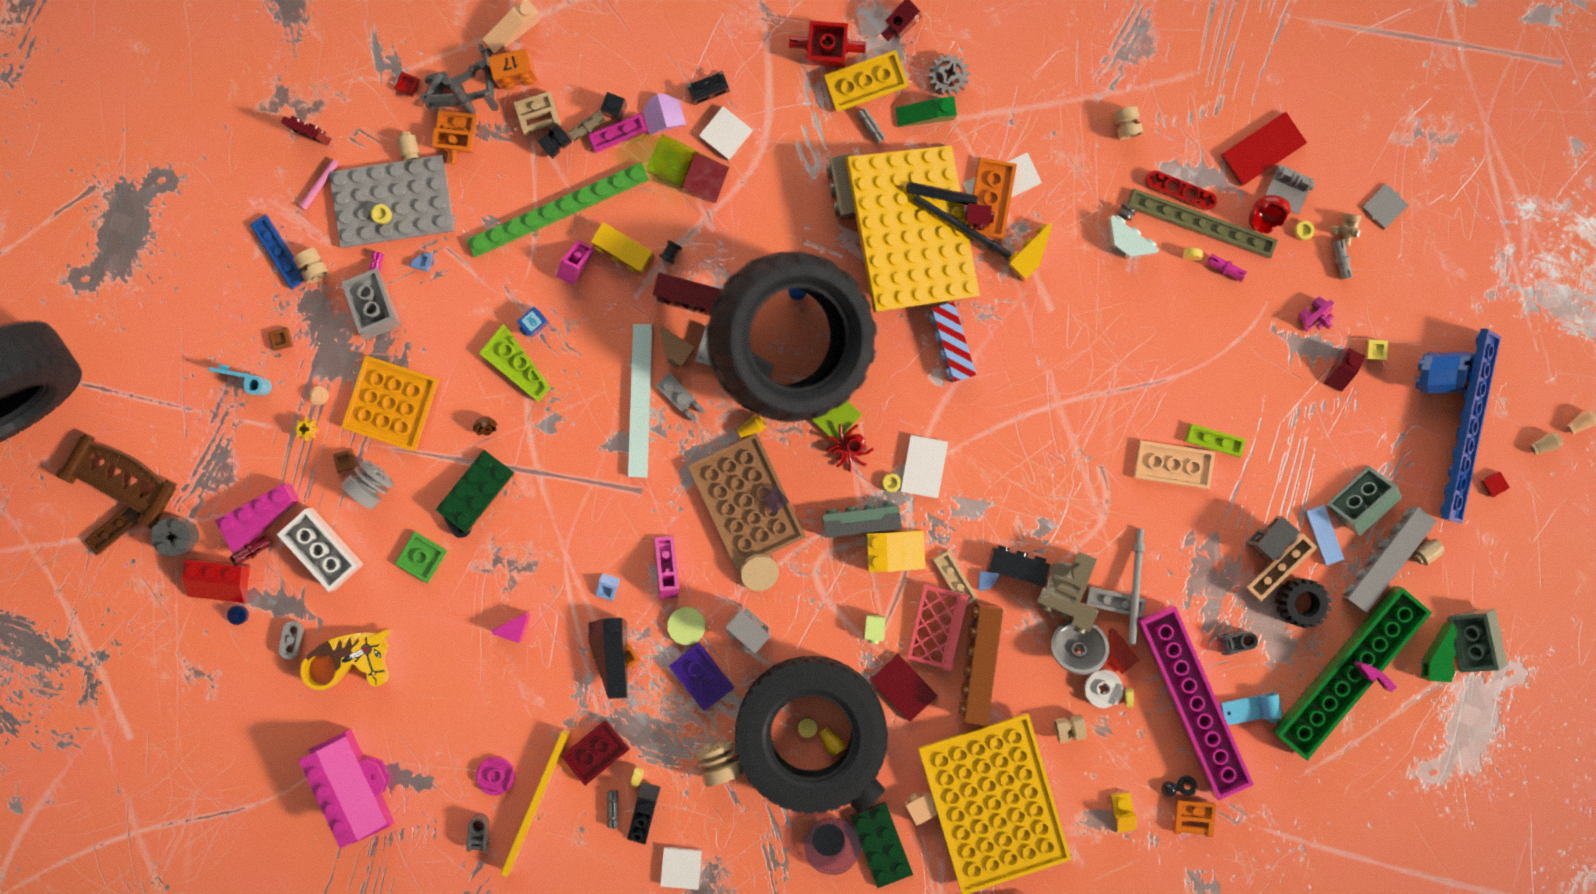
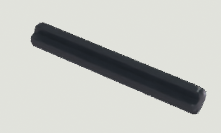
(941, 194)

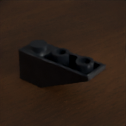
(643, 812)

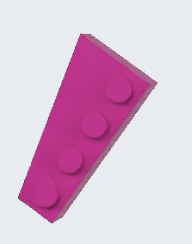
(253, 518)

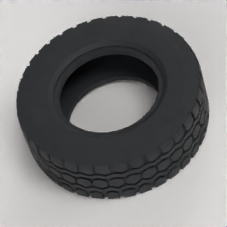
(811, 789)

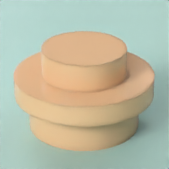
(318, 395)

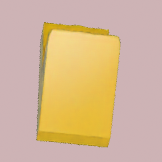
(1123, 812)

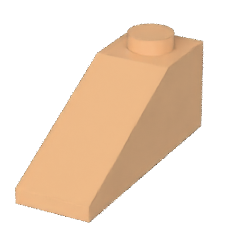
(512, 26)
(921, 807)

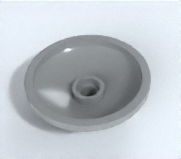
(1092, 645)

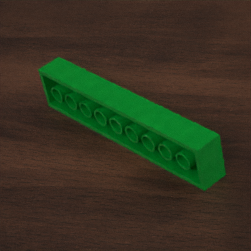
(1341, 682)

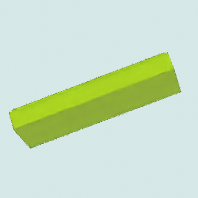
(1215, 440)

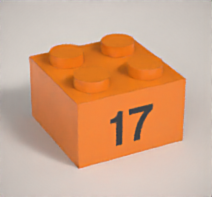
(513, 69)

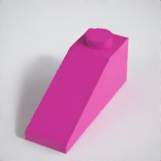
(666, 568)

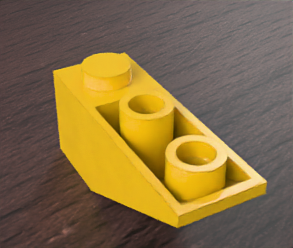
(1029, 259)

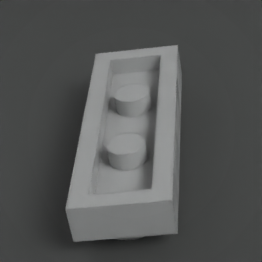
(1112, 601)

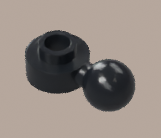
(1169, 788)

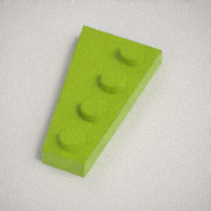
(512, 360)

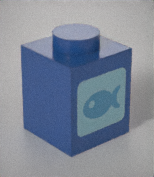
(532, 322)

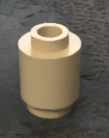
(408, 146)
(1428, 552)

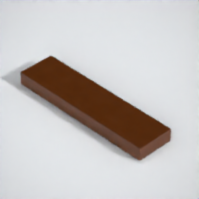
(113, 529)

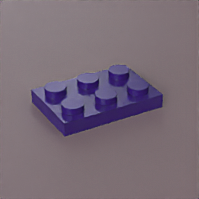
(701, 676)

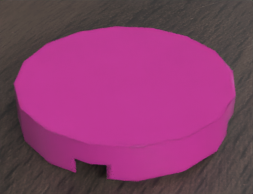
(495, 775)

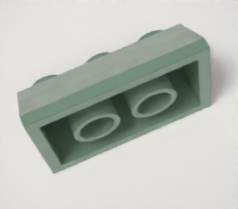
(1364, 500)
(1478, 641)

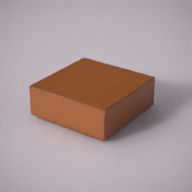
(280, 339)
(345, 461)

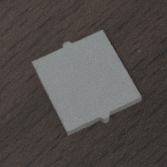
(1385, 206)

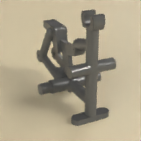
(458, 97)

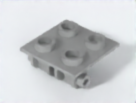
(1291, 186)

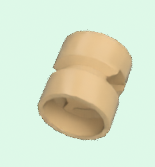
(1128, 122)
(310, 264)
(1070, 729)

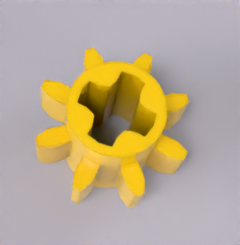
(312, 429)

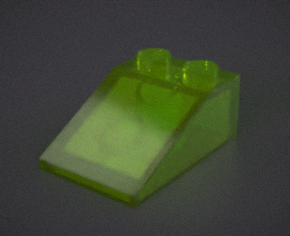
(670, 160)

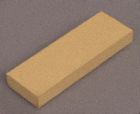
(953, 575)

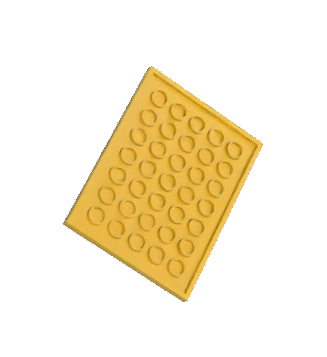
(905, 248)
(994, 803)

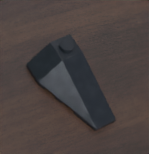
(609, 650)

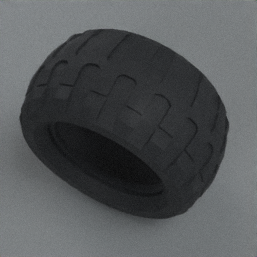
(849, 346)

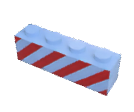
(952, 341)

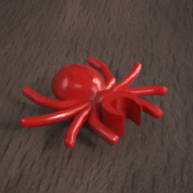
(849, 447)

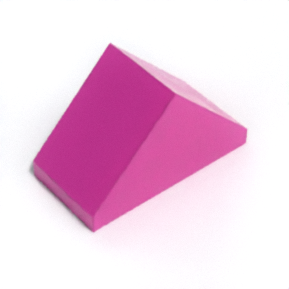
(514, 629)

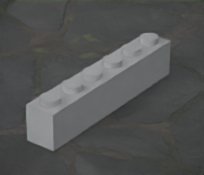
(1389, 558)

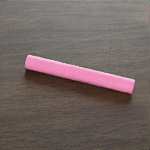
(319, 184)

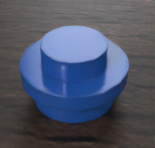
(796, 294)

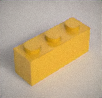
(621, 248)

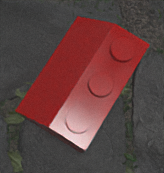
(215, 580)

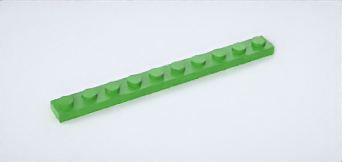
(558, 210)

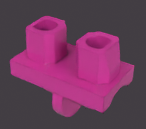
(1323, 308)

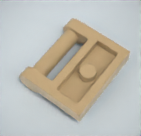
(535, 107)

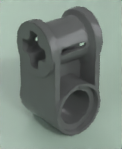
(1233, 642)
(478, 837)

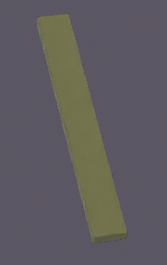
(1202, 223)

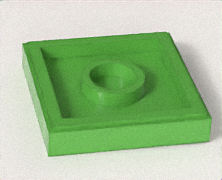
(421, 557)

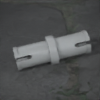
(1342, 259)

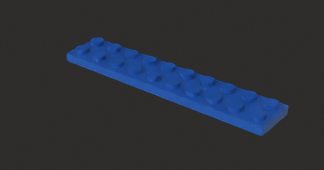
(1471, 426)

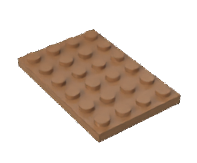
(733, 491)

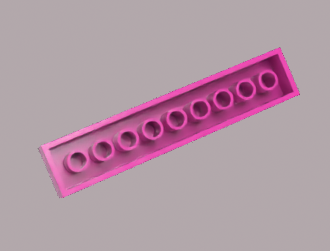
(1194, 702)

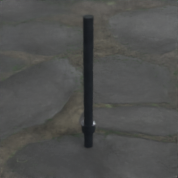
(992, 245)

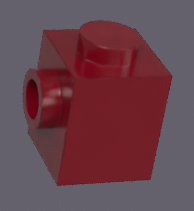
(979, 216)

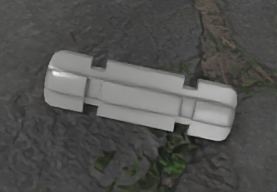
(871, 125)

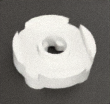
(1108, 698)

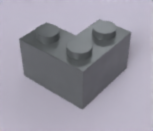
(1273, 539)

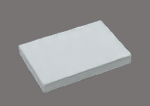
(924, 466)

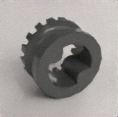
(1126, 213)

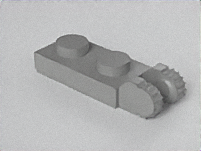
(679, 395)

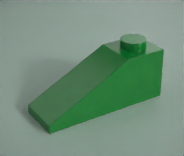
(927, 112)

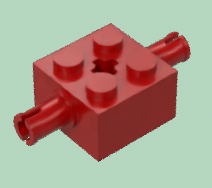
(831, 32)

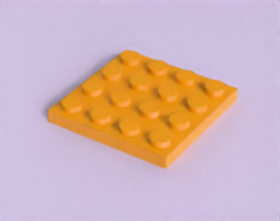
(390, 403)

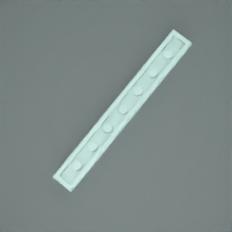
(640, 400)

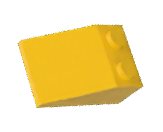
(895, 551)

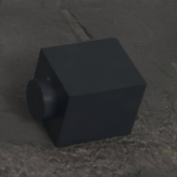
(613, 106)

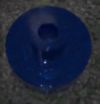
(237, 615)

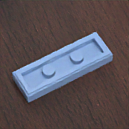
(1324, 535)

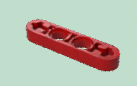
(1179, 194)

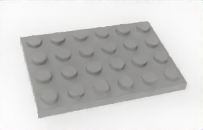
(411, 189)

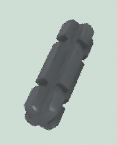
(612, 809)

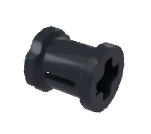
(670, 252)

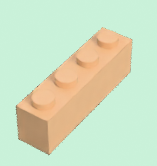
(1281, 568)

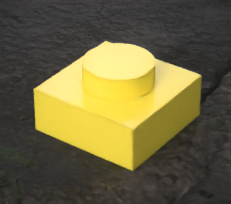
(1376, 349)

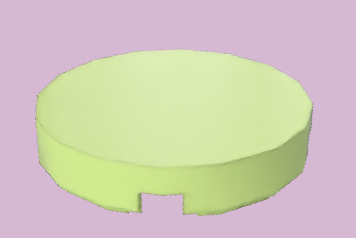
(686, 625)

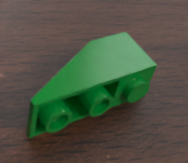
(1438, 660)

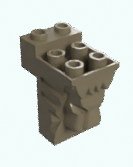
(1066, 590)

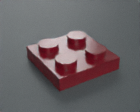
(308, 130)

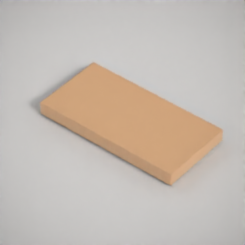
(1174, 464)

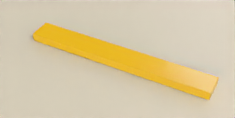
(541, 788)

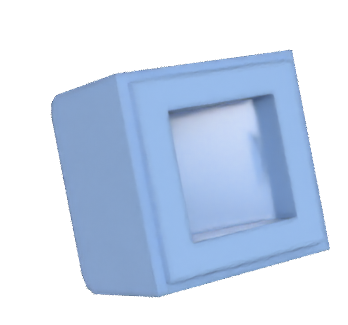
(607, 587)

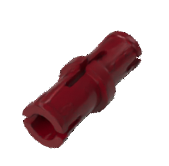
(250, 551)

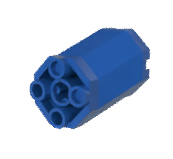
(1444, 372)

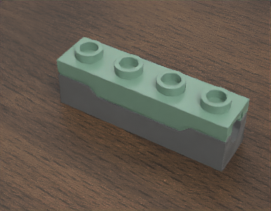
(862, 521)

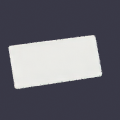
(1025, 176)

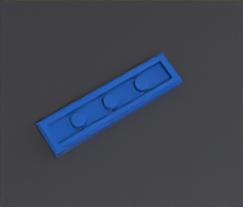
(277, 250)

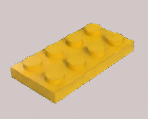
(866, 81)

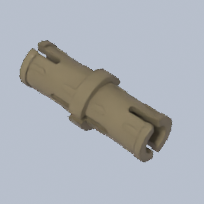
(586, 125)

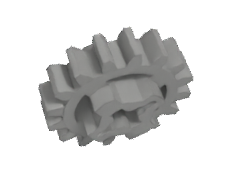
(941, 72)

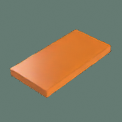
(994, 188)

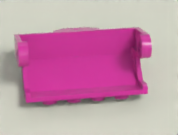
(348, 788)

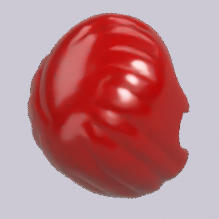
(1269, 213)

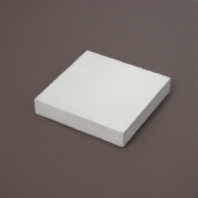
(726, 133)
(681, 868)

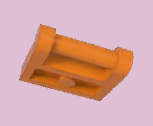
(1194, 811)

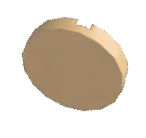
(759, 572)

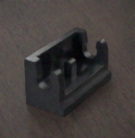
(708, 88)

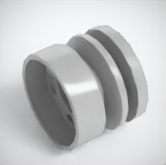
(365, 487)

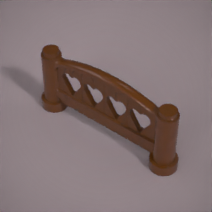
(80, 466)

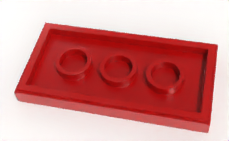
(1264, 148)

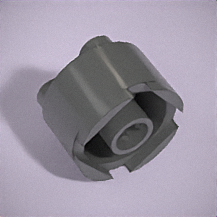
(163, 536)

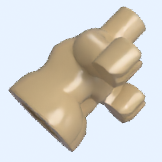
(1349, 227)

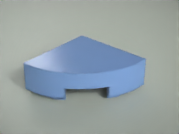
(422, 262)
(987, 580)

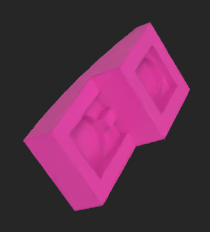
(1372, 673)

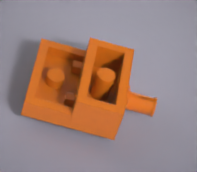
(455, 133)

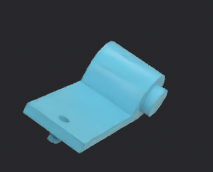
(252, 384)
(1251, 708)

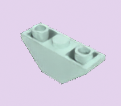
(1128, 240)

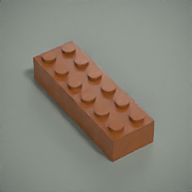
(981, 663)

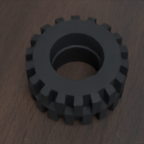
(1318, 606)

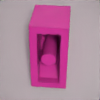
(574, 262)

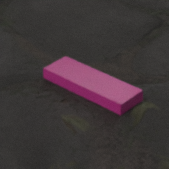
(617, 133)

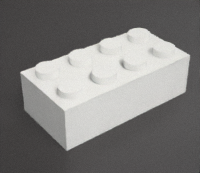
(320, 549)

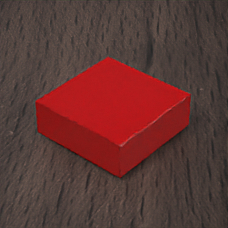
(407, 84)
(1495, 484)

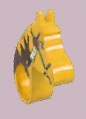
(362, 649)

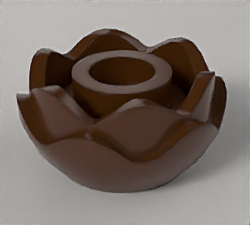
(485, 425)

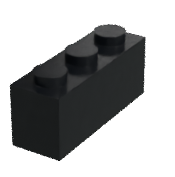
(1018, 565)

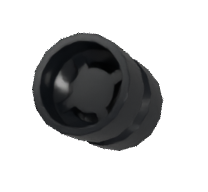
(554, 140)

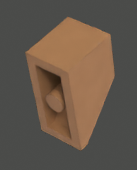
(675, 348)

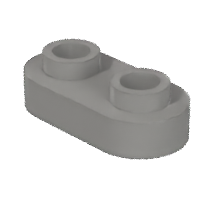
(292, 639)

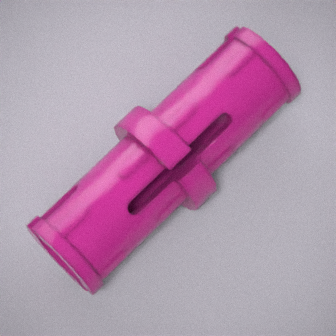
(1226, 267)

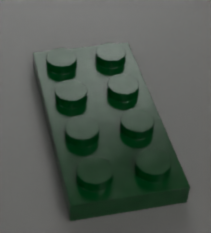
(475, 491)
(881, 845)

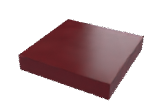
(704, 177)

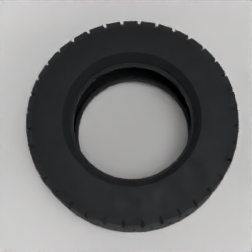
(34, 374)

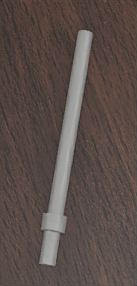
(1139, 549)

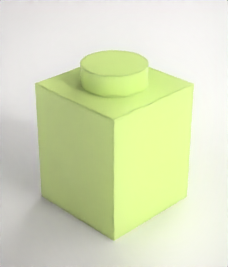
(874, 628)

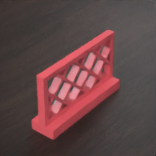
(954, 632)

